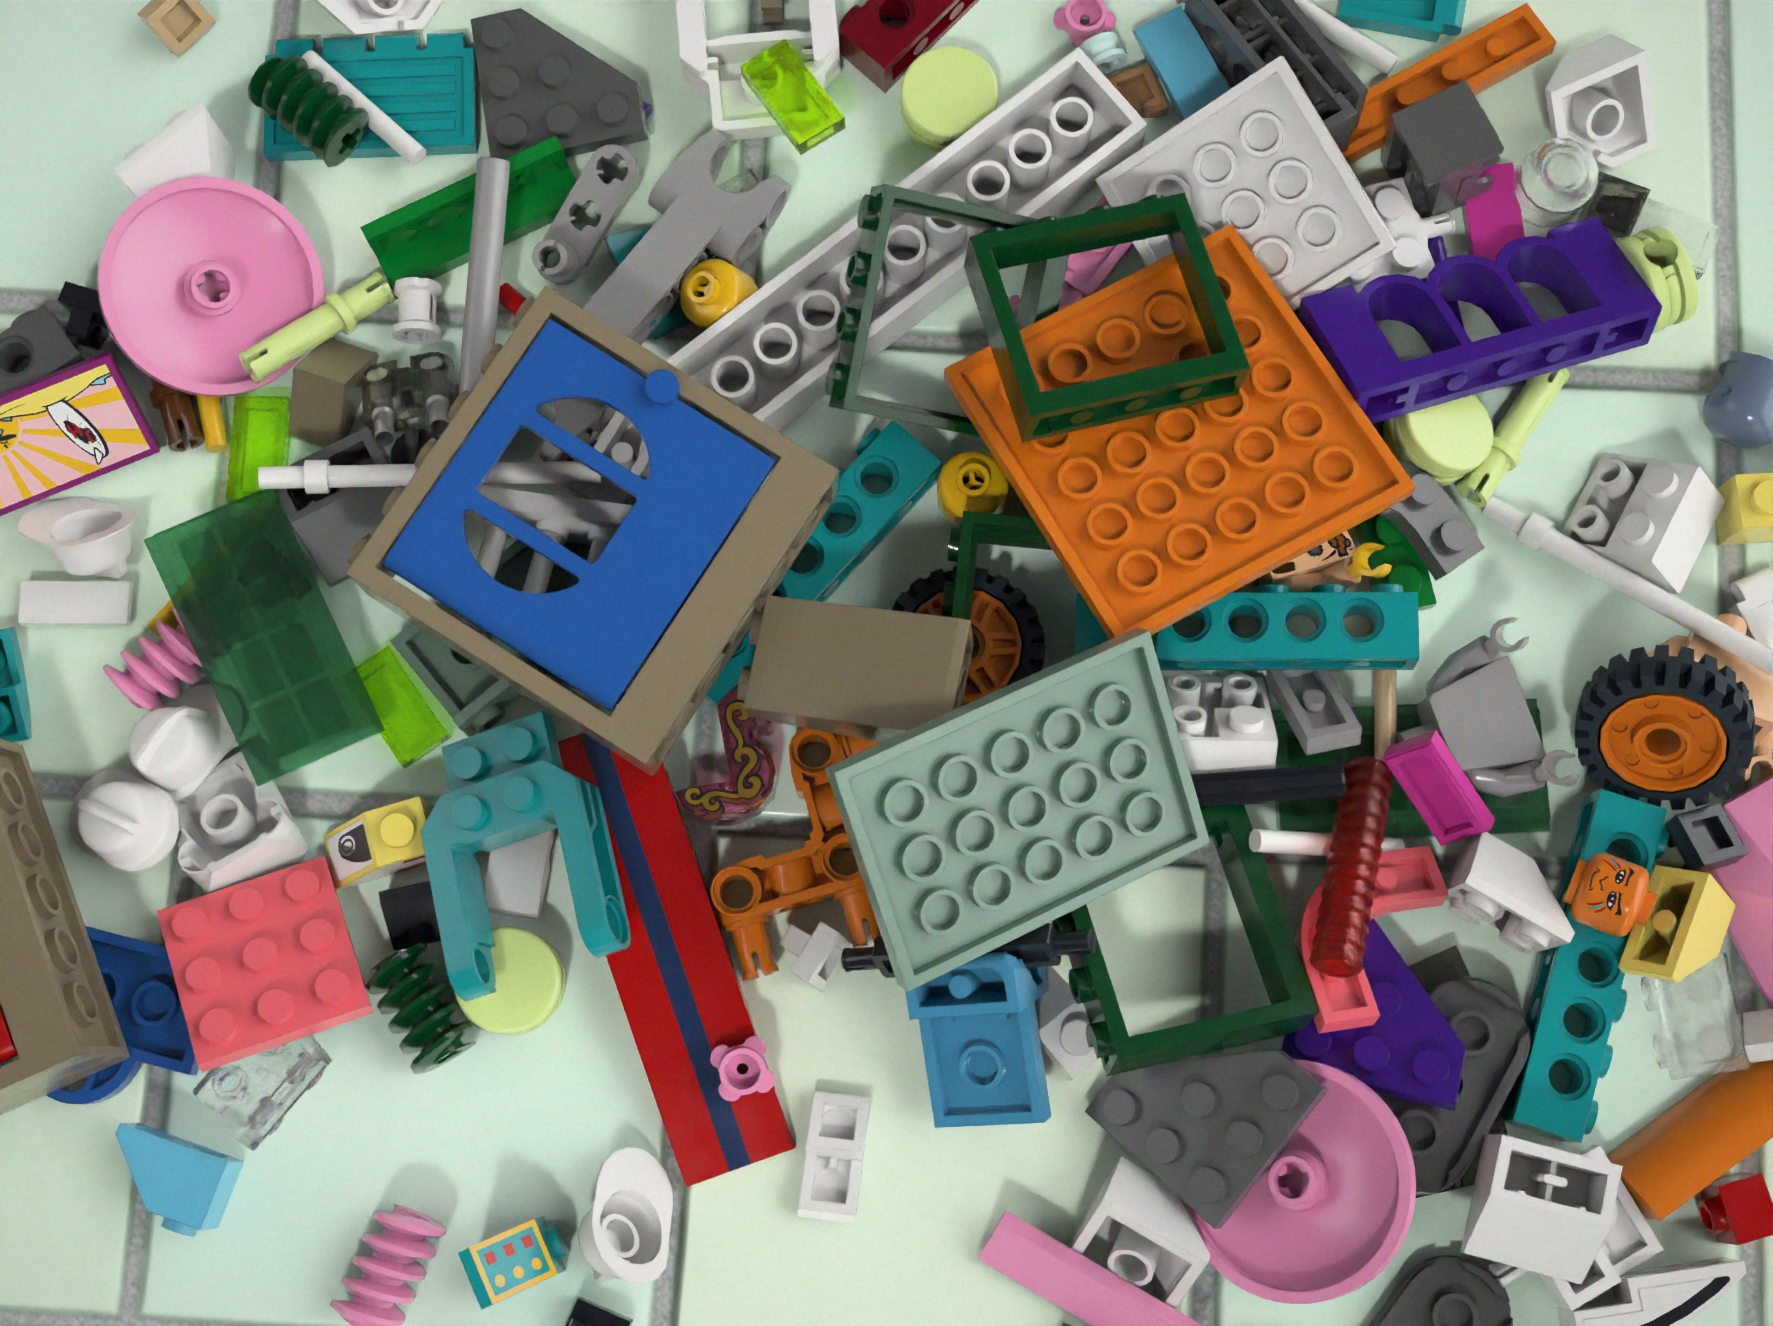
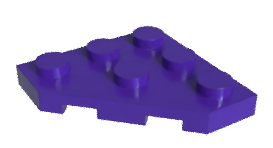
(1407, 1050)

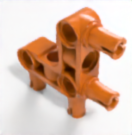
(801, 874)

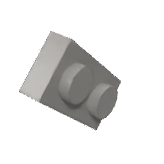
(1315, 709)

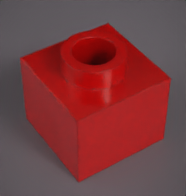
(1737, 1208)

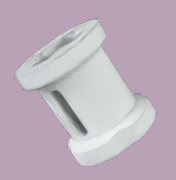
(417, 311)

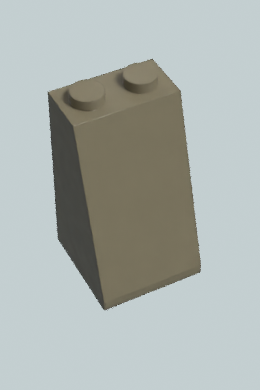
(853, 667)

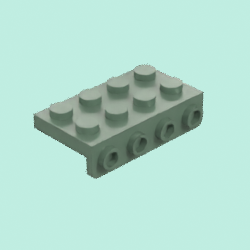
(463, 688)

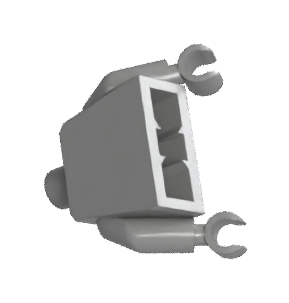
(1486, 719)

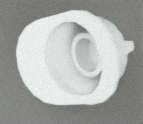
(83, 534)
(181, 742)
(124, 821)
(629, 1219)

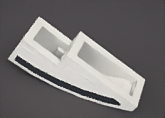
(1660, 1295)

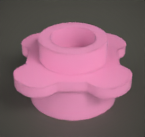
(1095, 10)
(736, 1084)

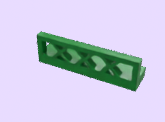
(436, 230)

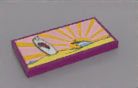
(69, 431)

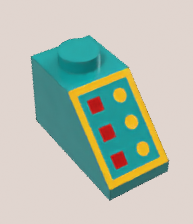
(514, 1261)

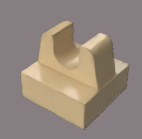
(176, 22)

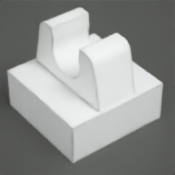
(817, 954)

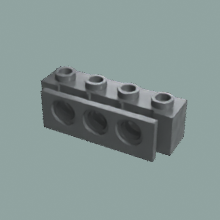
(1277, 31)

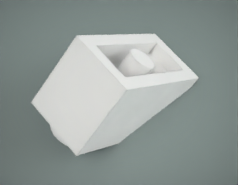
(1063, 1027)

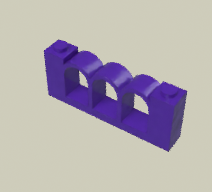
(1576, 261)

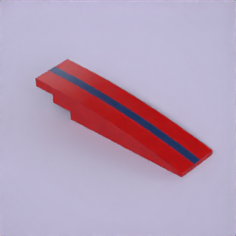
(677, 972)

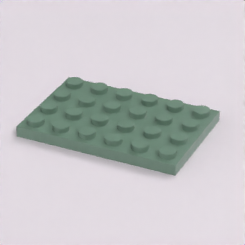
(1019, 807)

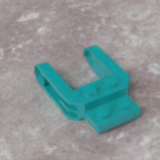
(502, 792)

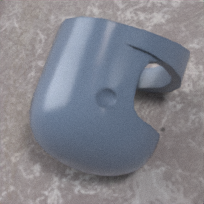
(1742, 403)

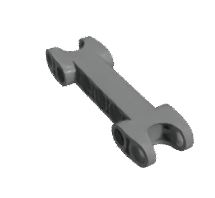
(694, 226)

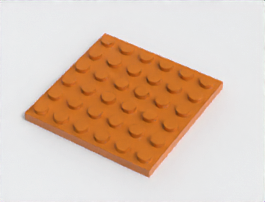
(1196, 496)

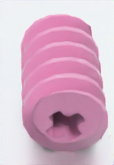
(157, 668)
(389, 1268)

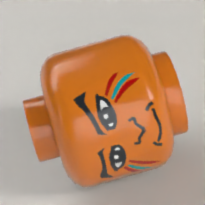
(1610, 894)

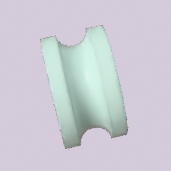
(1103, 52)

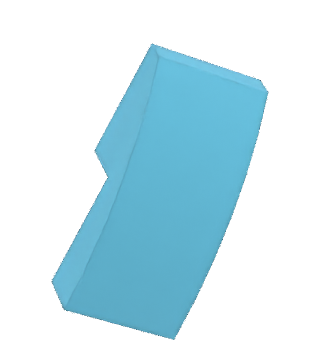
(1181, 61)

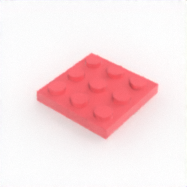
(263, 963)

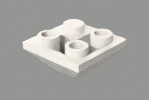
(184, 149)
(1223, 722)
(1508, 893)

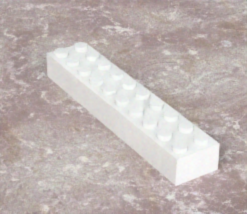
(1021, 159)

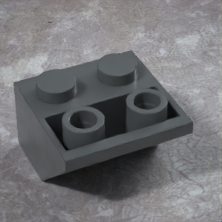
(336, 521)

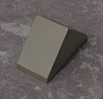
(327, 392)

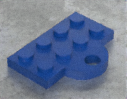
(148, 1013)

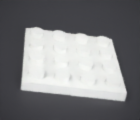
(1269, 171)

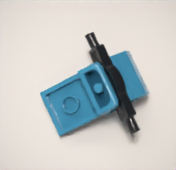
(984, 1027)

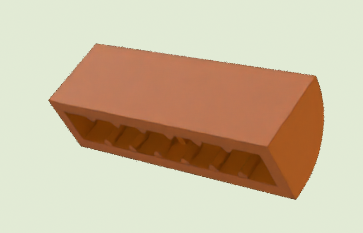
(1697, 1139)

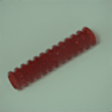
(1352, 869)

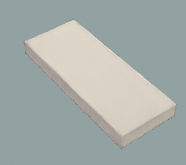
(75, 603)

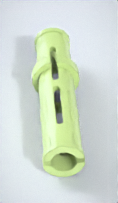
(334, 316)
(1512, 435)

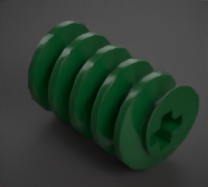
(308, 108)
(418, 1009)

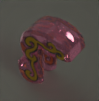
(749, 766)

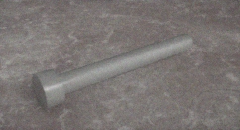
(483, 268)

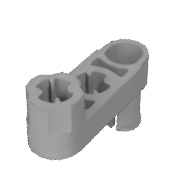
(578, 246)

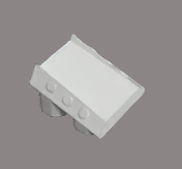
(235, 829)

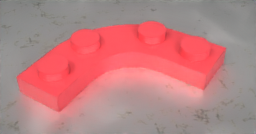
(1404, 882)

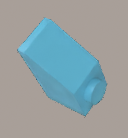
(179, 1177)

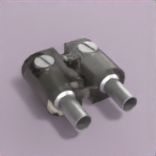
(398, 393)

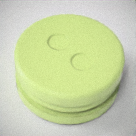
(946, 95)
(1666, 271)
(1442, 438)
(527, 984)

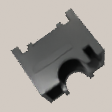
(1442, 150)

